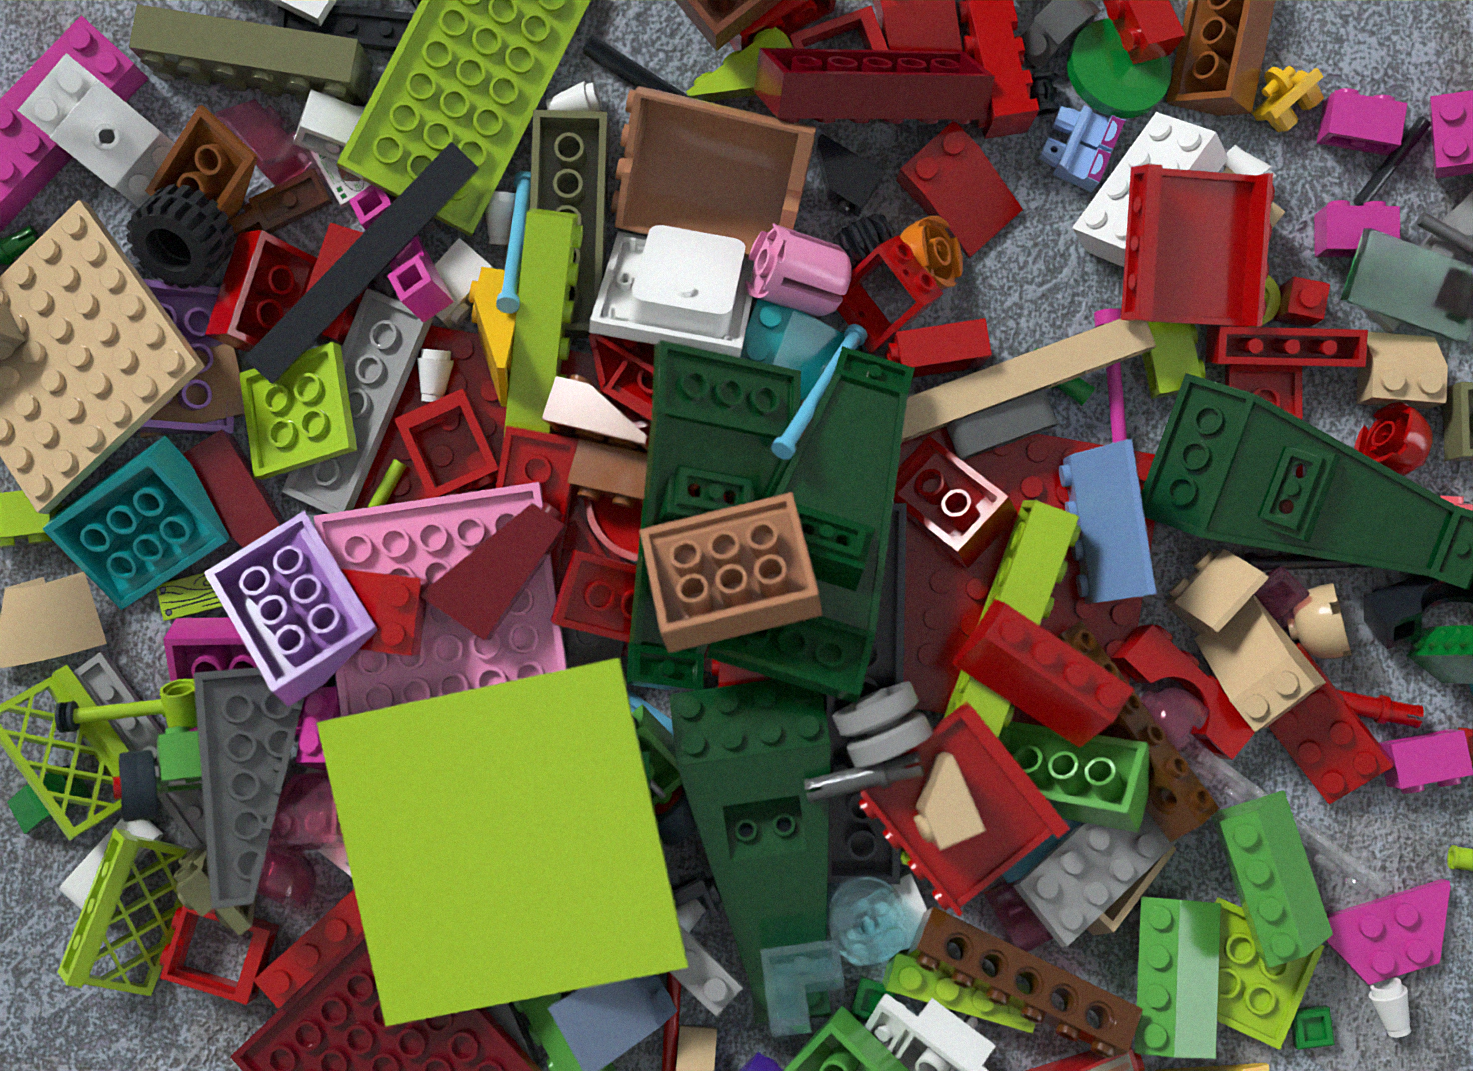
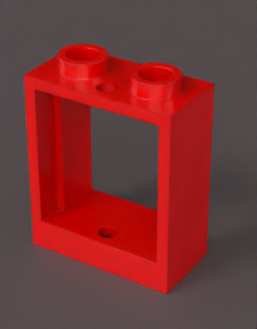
(862, 19)
(910, 273)
(942, 348)
(433, 414)
(255, 962)

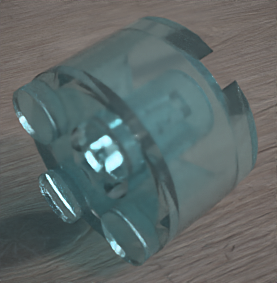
(872, 941)

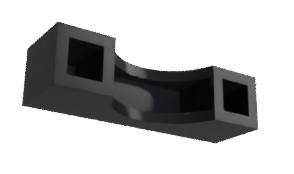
(1398, 610)

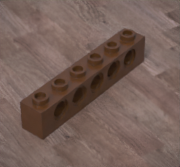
(1174, 792)
(1116, 1016)

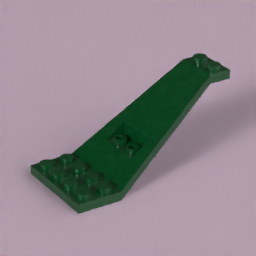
(716, 437)
(1234, 464)

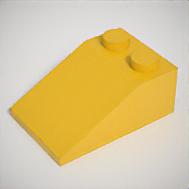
(494, 328)

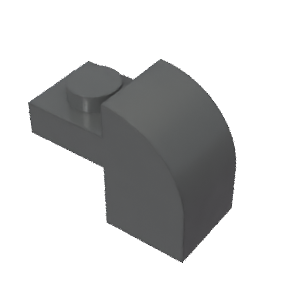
(1054, 27)

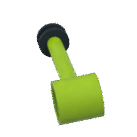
(175, 705)

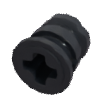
(1044, 92)

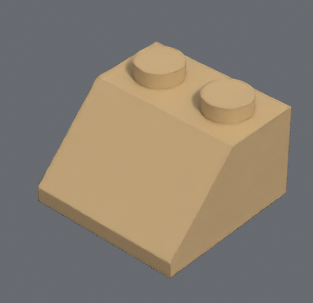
(1403, 371)
(1214, 591)
(945, 805)

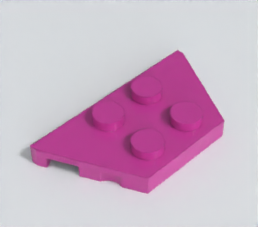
(1392, 932)

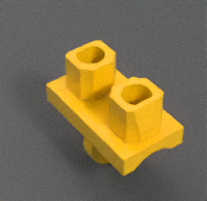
(1283, 91)

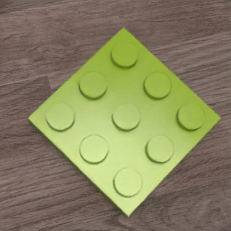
(301, 415)
(1250, 993)

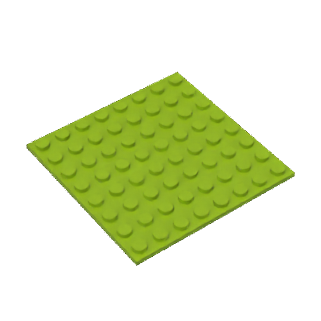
(503, 843)

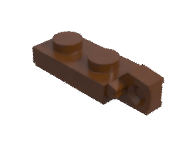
(283, 204)

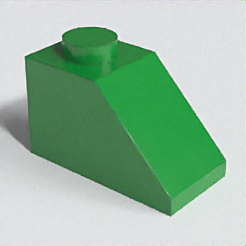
(31, 811)

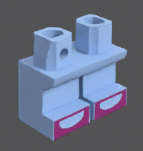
(1086, 149)

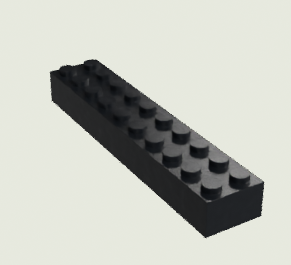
(854, 839)

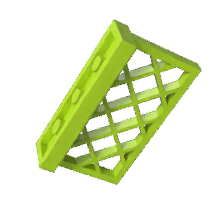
(100, 741)
(99, 914)

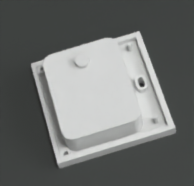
(676, 290)

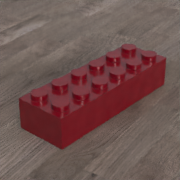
(872, 85)

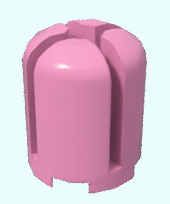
(798, 271)

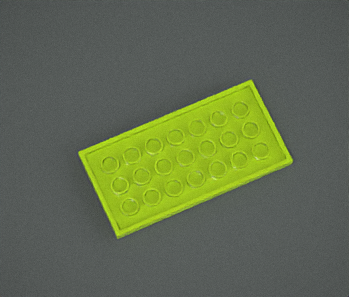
(464, 78)

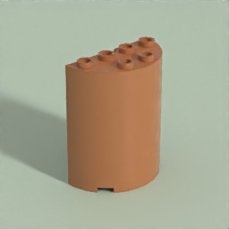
(708, 167)

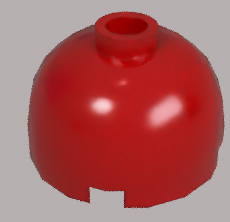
(1397, 438)

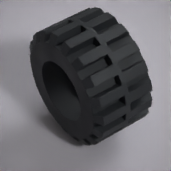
(180, 236)

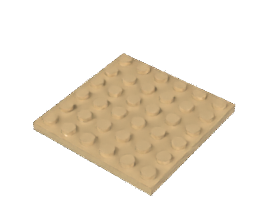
(92, 357)

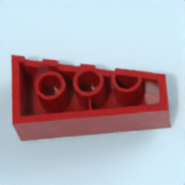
(993, 45)

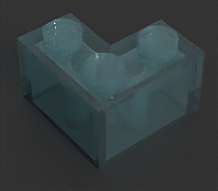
(793, 973)

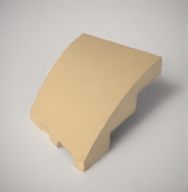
(48, 620)

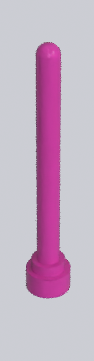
(1114, 382)

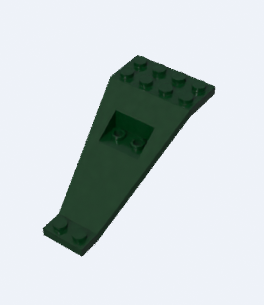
(842, 495)
(746, 766)

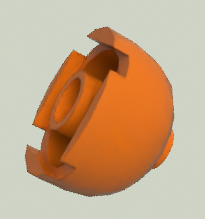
(935, 249)

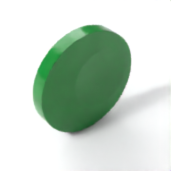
(1107, 77)

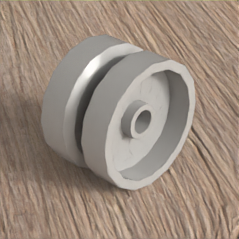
(882, 724)

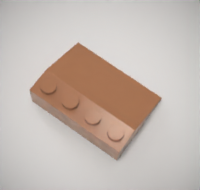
(730, 572)

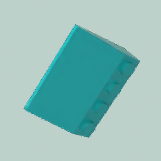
(791, 341)
(139, 524)

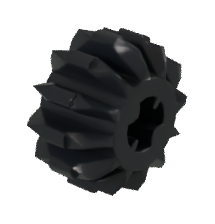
(863, 237)

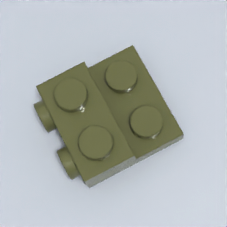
(195, 892)

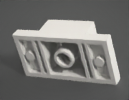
(98, 129)
(932, 1040)

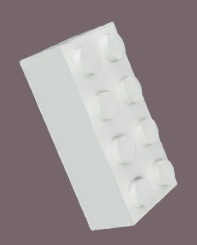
(1162, 142)

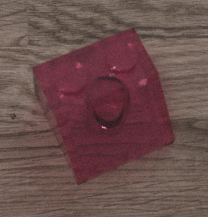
(263, 134)
(306, 815)

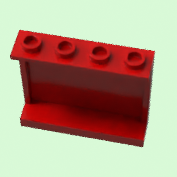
(1196, 247)
(1005, 798)

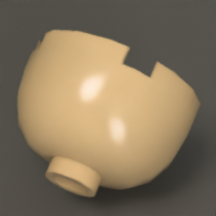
(1320, 624)

